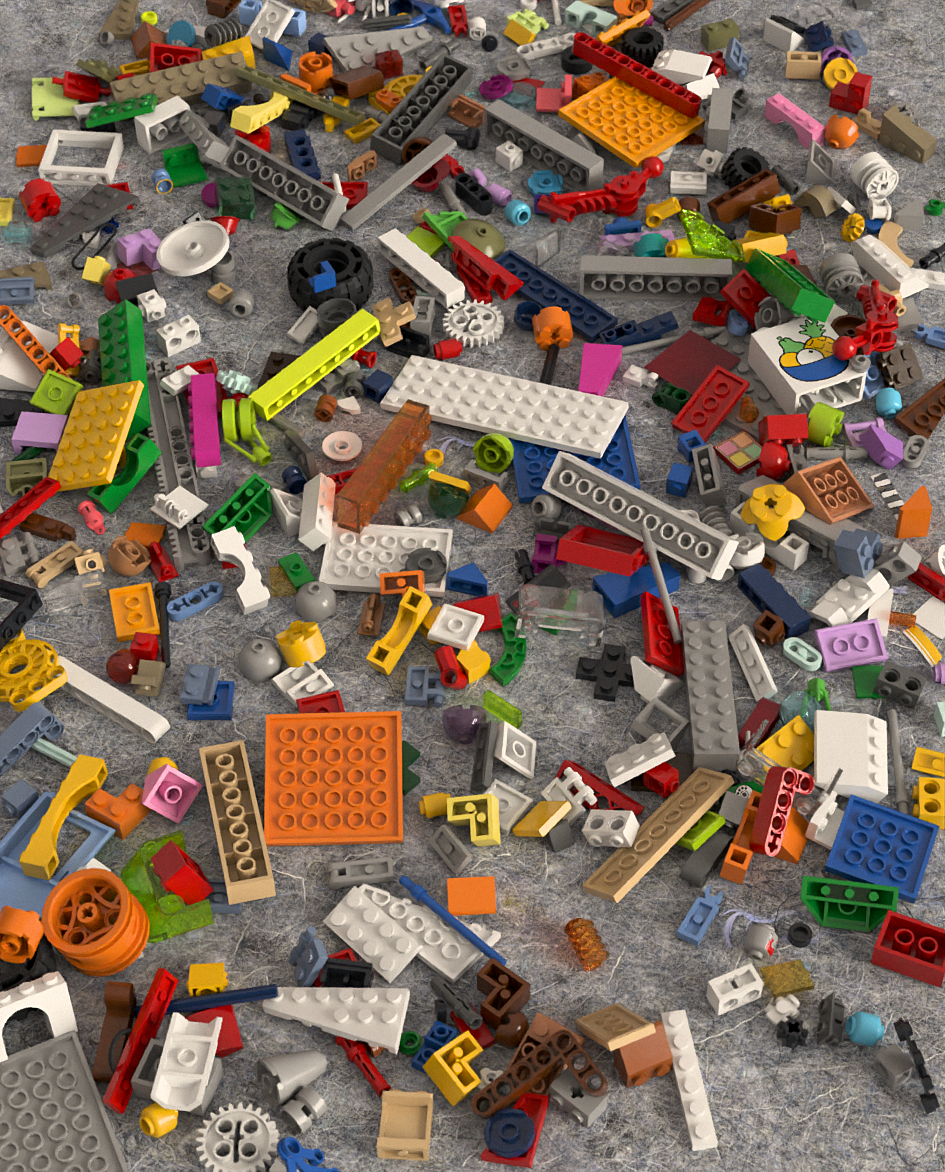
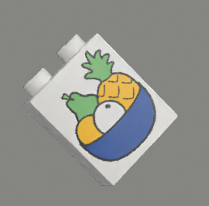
(800, 366)

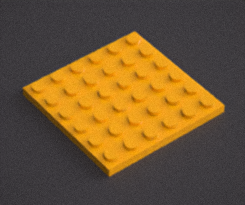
(628, 121)

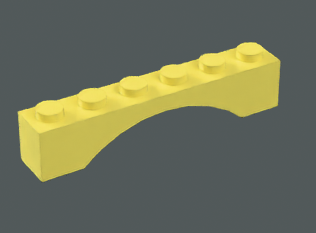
(252, 117)

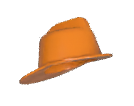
(630, 7)

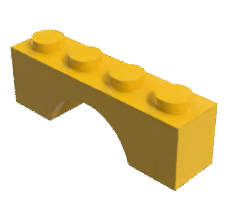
(410, 614)
(473, 662)

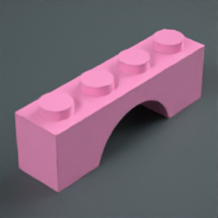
(807, 128)

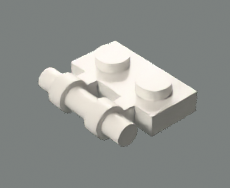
(560, 791)

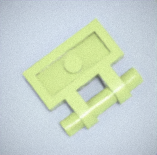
(528, 20)

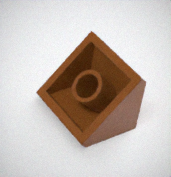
(143, 37)

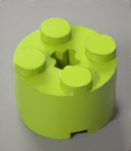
(824, 424)

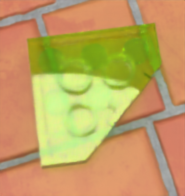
(708, 239)

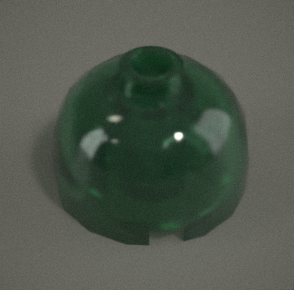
(446, 500)

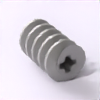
(715, 519)

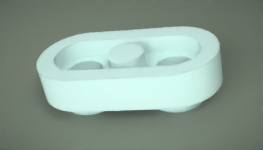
(805, 655)

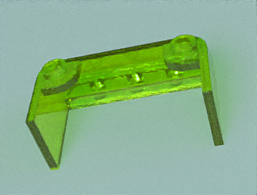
(166, 914)

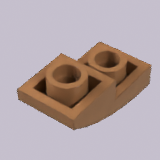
(362, 164)

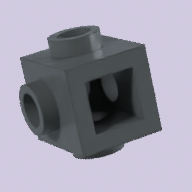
(90, 367)

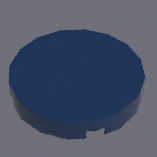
(509, 1133)

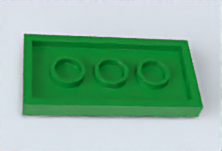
(118, 111)

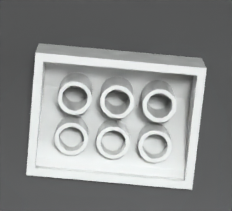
(15, 367)
(857, 747)

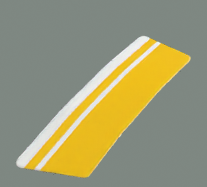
(923, 644)

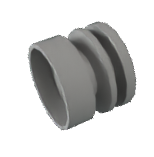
(841, 277)

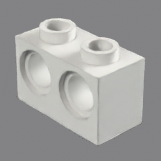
(178, 335)
(611, 828)
(734, 989)

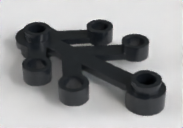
(903, 1032)

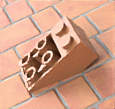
(539, 1031)

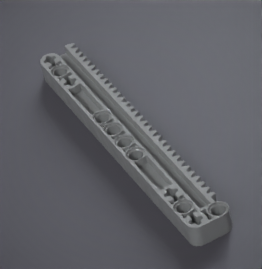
(175, 466)

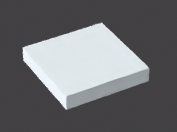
(455, 627)
(511, 805)

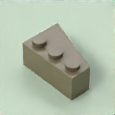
(905, 137)

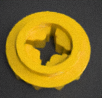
(852, 234)

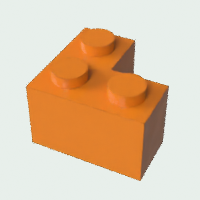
(399, 582)
(118, 813)

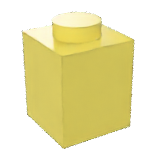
(95, 270)

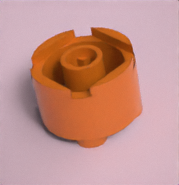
(315, 70)
(552, 327)
(19, 934)

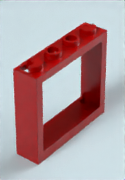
(602, 550)

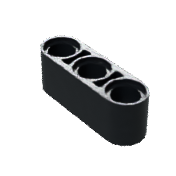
(473, 194)

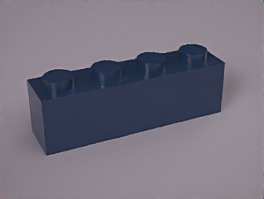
(770, 595)

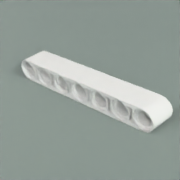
(113, 702)

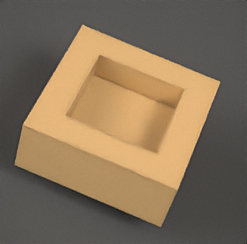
(220, 293)

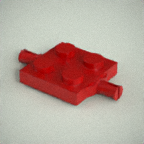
(81, 86)

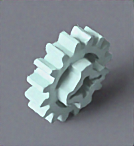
(236, 382)

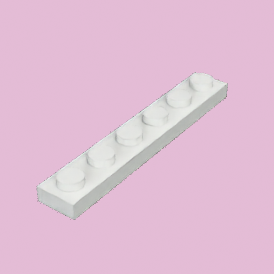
(689, 1081)

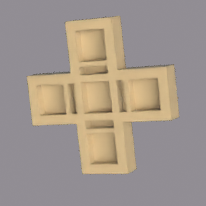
(391, 318)

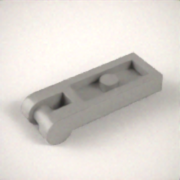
(360, 872)

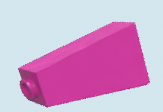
(598, 367)

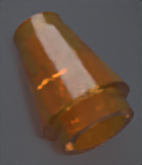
(748, 410)

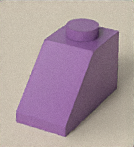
(882, 446)

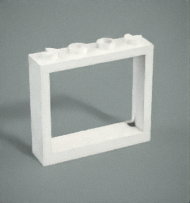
(81, 175)

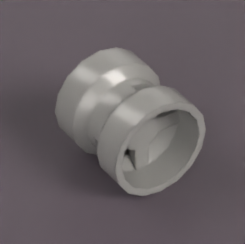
(409, 516)

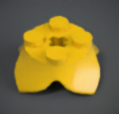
(773, 521)

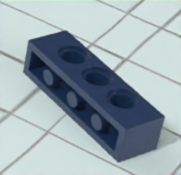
(301, 153)

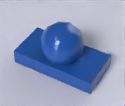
(622, 226)

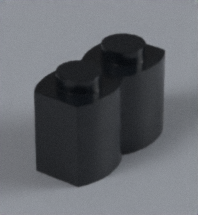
(297, 116)

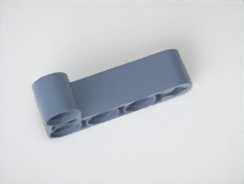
(25, 732)

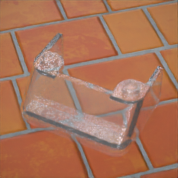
(756, 766)

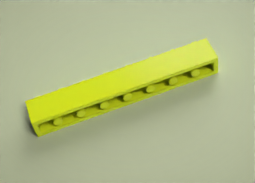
(315, 364)

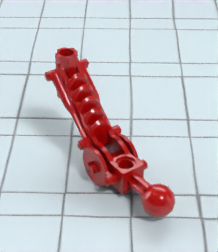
(617, 197)
(876, 332)

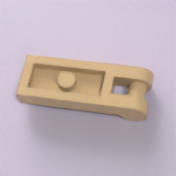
(53, 564)

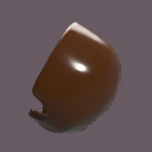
(513, 1033)

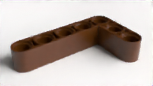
(538, 1072)

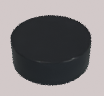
(800, 935)

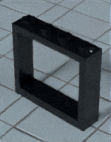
(28, 605)

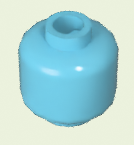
(517, 212)
(888, 402)
(864, 1028)

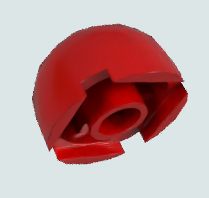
(111, 278)
(773, 461)

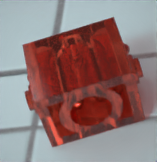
(389, 63)

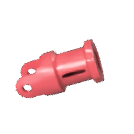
(93, 518)

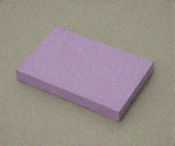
(850, 645)

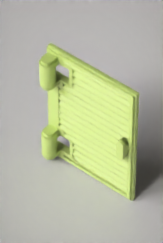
(51, 99)

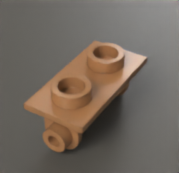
(371, 616)

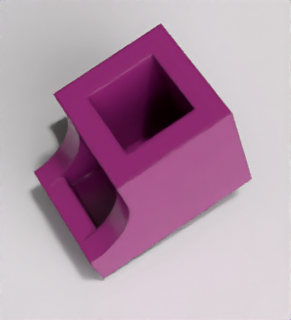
(545, 553)

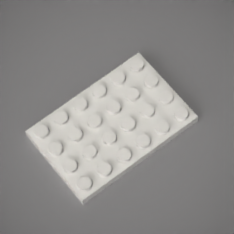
(356, 559)

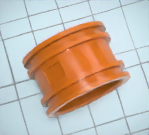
(83, 910)

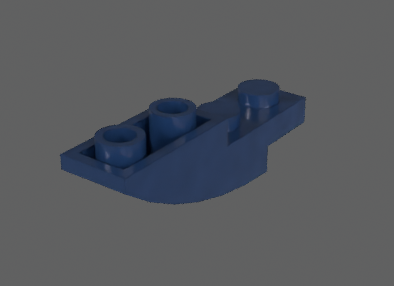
(633, 333)

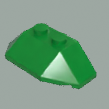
(246, 509)
(847, 902)

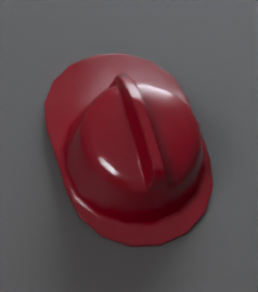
(430, 178)

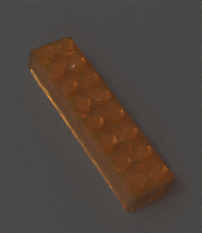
(383, 466)

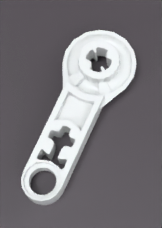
(545, 47)

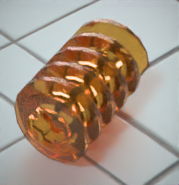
(586, 943)

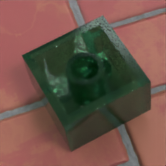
(234, 197)

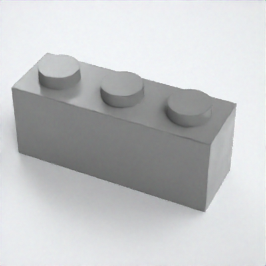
(709, 476)

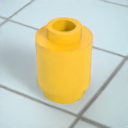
(434, 804)

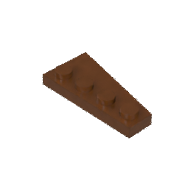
(924, 413)

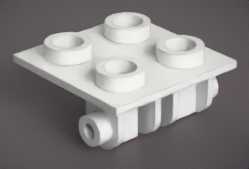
(178, 506)

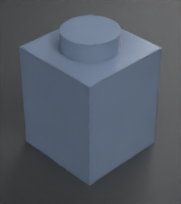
(19, 799)

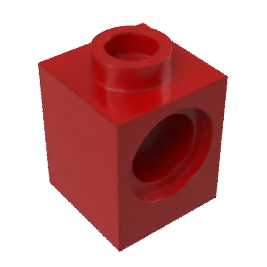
(662, 779)

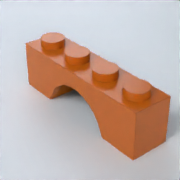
(739, 852)

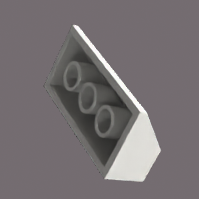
(887, 266)

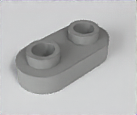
(914, 451)

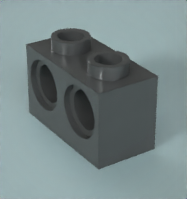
(900, 684)

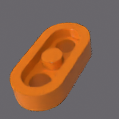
(387, 99)

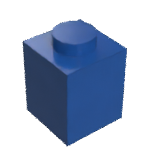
(679, 480)

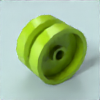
(239, 420)

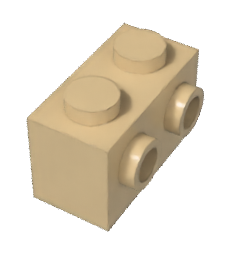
(803, 65)

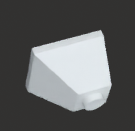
(652, 680)
(515, 749)

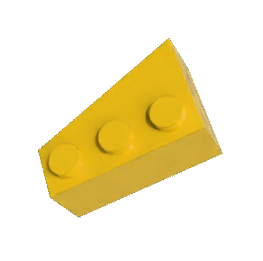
(242, 44)

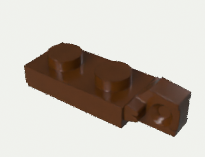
(47, 528)

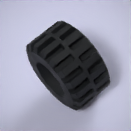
(642, 45)
(741, 166)

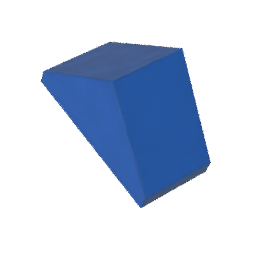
(467, 581)

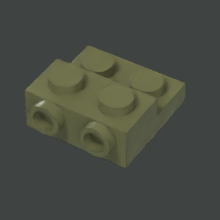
(100, 69)

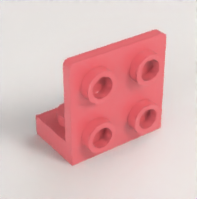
(554, 99)

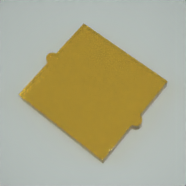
(280, 584)
(787, 978)

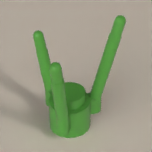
(816, 688)

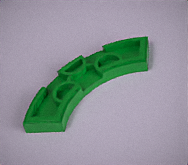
(513, 655)

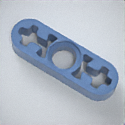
(737, 323)
(189, 609)

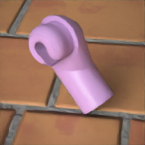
(479, 176)

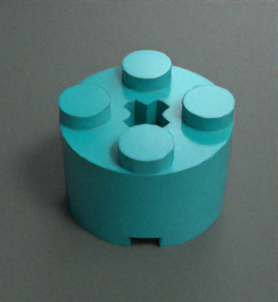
(650, 246)

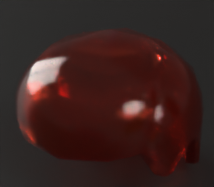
(122, 666)

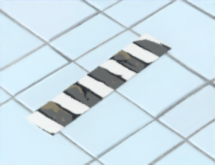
(888, 492)

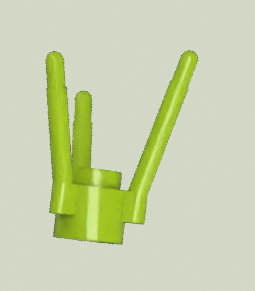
(260, 453)

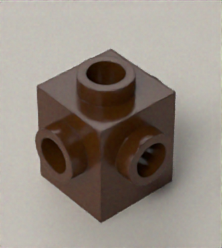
(768, 629)

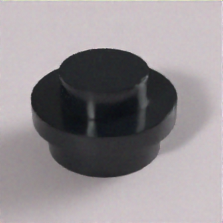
(489, 43)

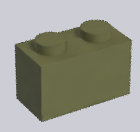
(718, 34)

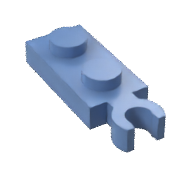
(933, 336)
(699, 917)

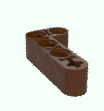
(119, 1015)

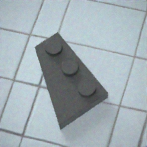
(302, 454)

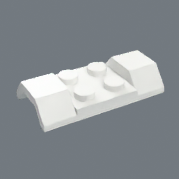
(849, 598)
(185, 1063)

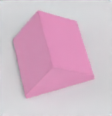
(170, 792)

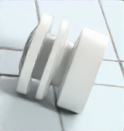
(874, 175)

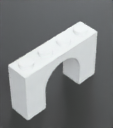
(45, 993)

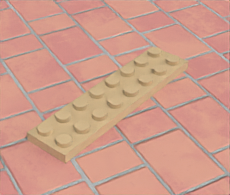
(658, 834)

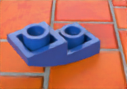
(435, 1039)

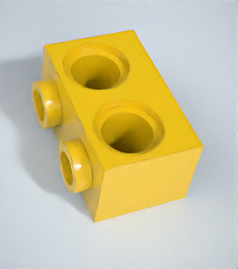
(930, 800)

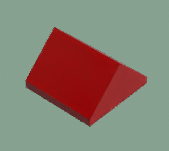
(485, 605)

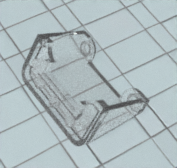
(560, 610)

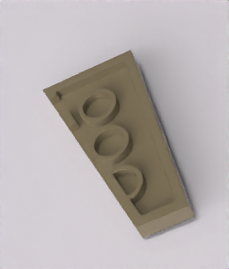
(122, 19)
(37, 270)

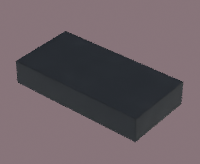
(788, 23)

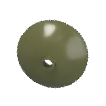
(482, 236)

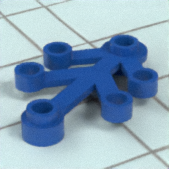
(293, 1155)

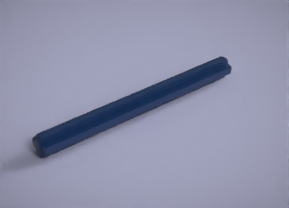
(218, 999)

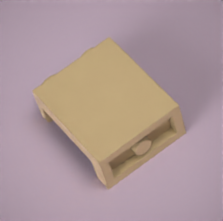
(405, 1125)

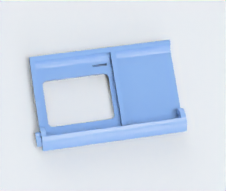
(30, 892)

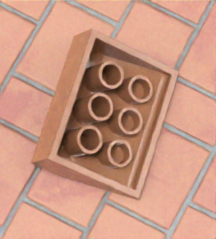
(829, 491)

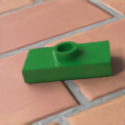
(295, 570)

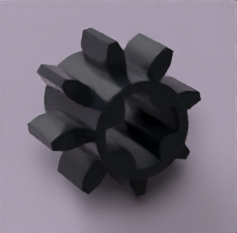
(792, 1033)

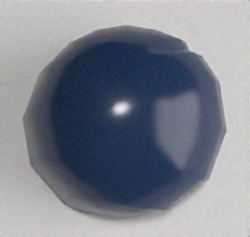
(524, 314)

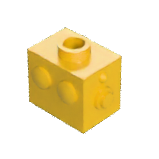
(207, 979)

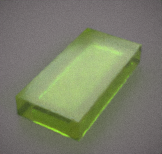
(502, 709)

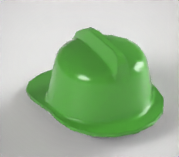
(284, 216)

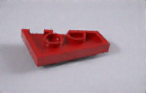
(535, 1107)

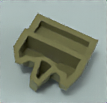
(24, 475)

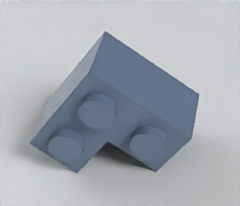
(857, 551)

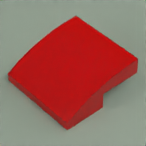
(229, 1035)

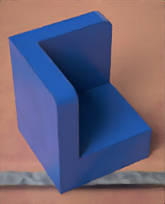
(324, 280)

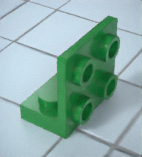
(183, 165)

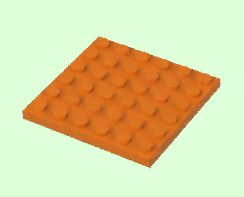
(333, 778)

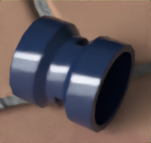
(293, 478)

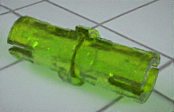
(409, 484)

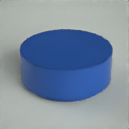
(873, 226)

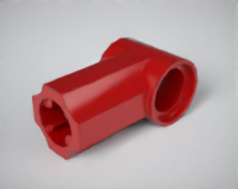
(449, 667)

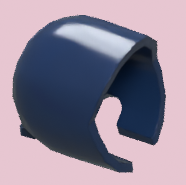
(401, 6)

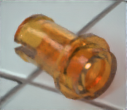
(902, 619)

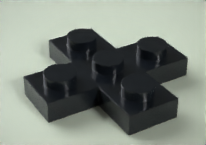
(607, 672)

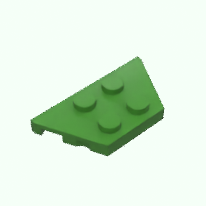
(444, 223)

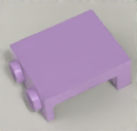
(38, 431)

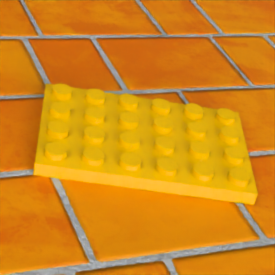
(95, 435)

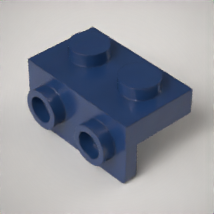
(818, 37)

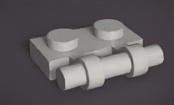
(12, 555)

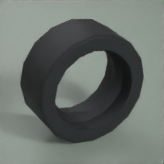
(574, 67)

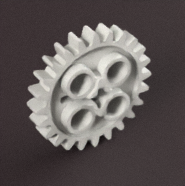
(473, 323)
(213, 1142)

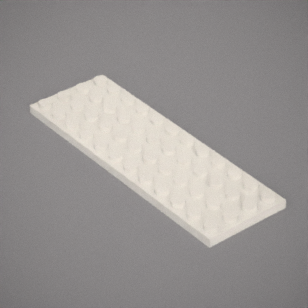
(508, 406)

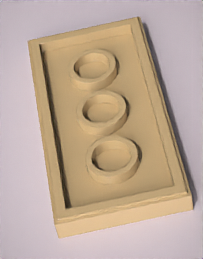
(614, 1026)

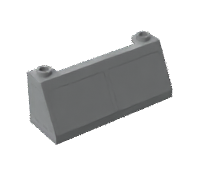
(808, 525)

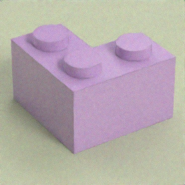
(138, 248)

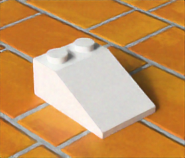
(681, 66)

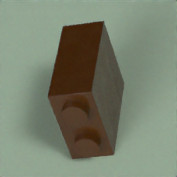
(357, 82)

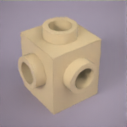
(81, 562)

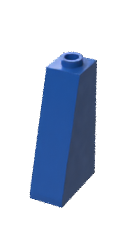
(623, 592)

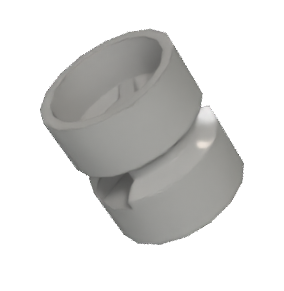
(224, 270)
(307, 1107)

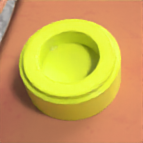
(150, 17)

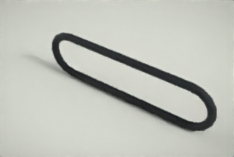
(107, 224)

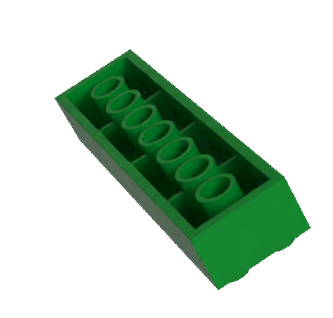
(790, 286)
(124, 356)

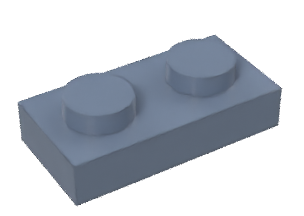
(854, 42)

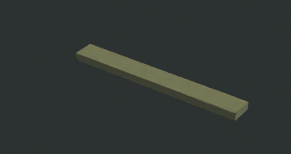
(299, 94)

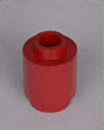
(447, 349)

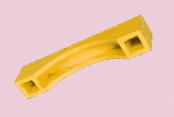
(83, 780)

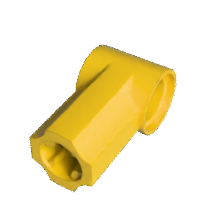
(657, 212)

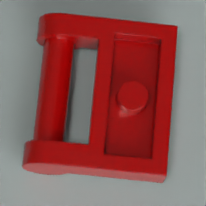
(707, 309)

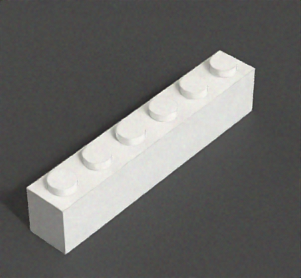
(421, 268)

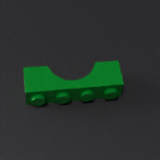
(140, 456)

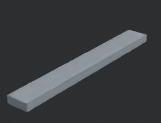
(398, 182)

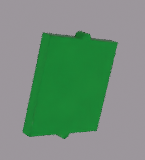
(865, 680)

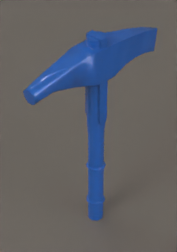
(429, 14)

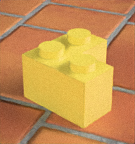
(480, 813)

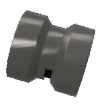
(354, 385)

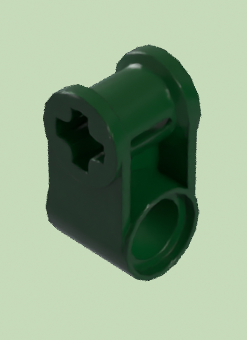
(673, 397)

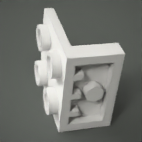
(825, 823)

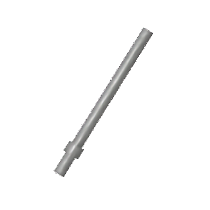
(706, 333)
(650, 550)
(901, 798)

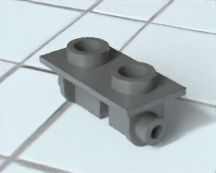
(548, 527)
(830, 1011)

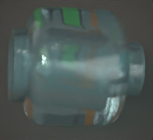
(18, 232)

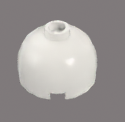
(748, 552)

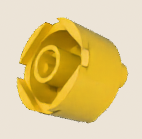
(301, 643)

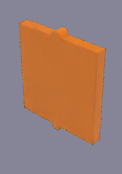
(30, 155)
(145, 533)

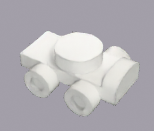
(784, 1008)

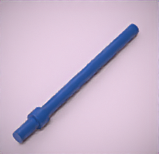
(420, 894)

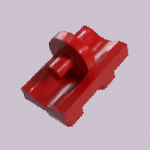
(717, 64)

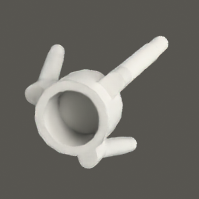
(361, 5)

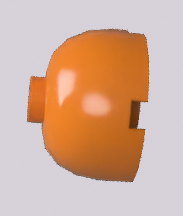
(840, 132)

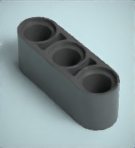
(706, 859)

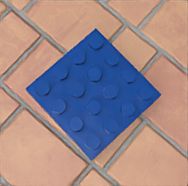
(882, 847)

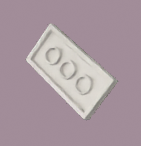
(372, 934)

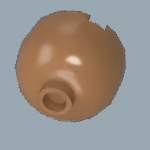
(128, 557)

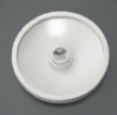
(193, 248)

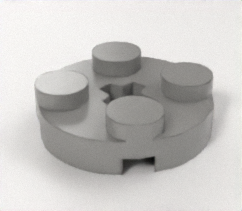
(514, 67)

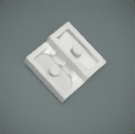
(302, 682)

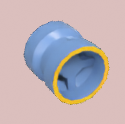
(162, 181)

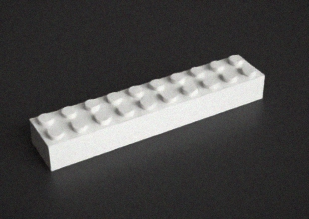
(632, 510)

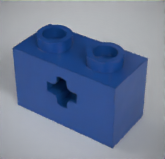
(220, 97)

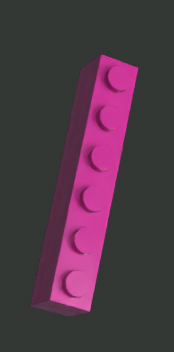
(205, 420)

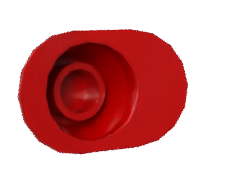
(229, 223)

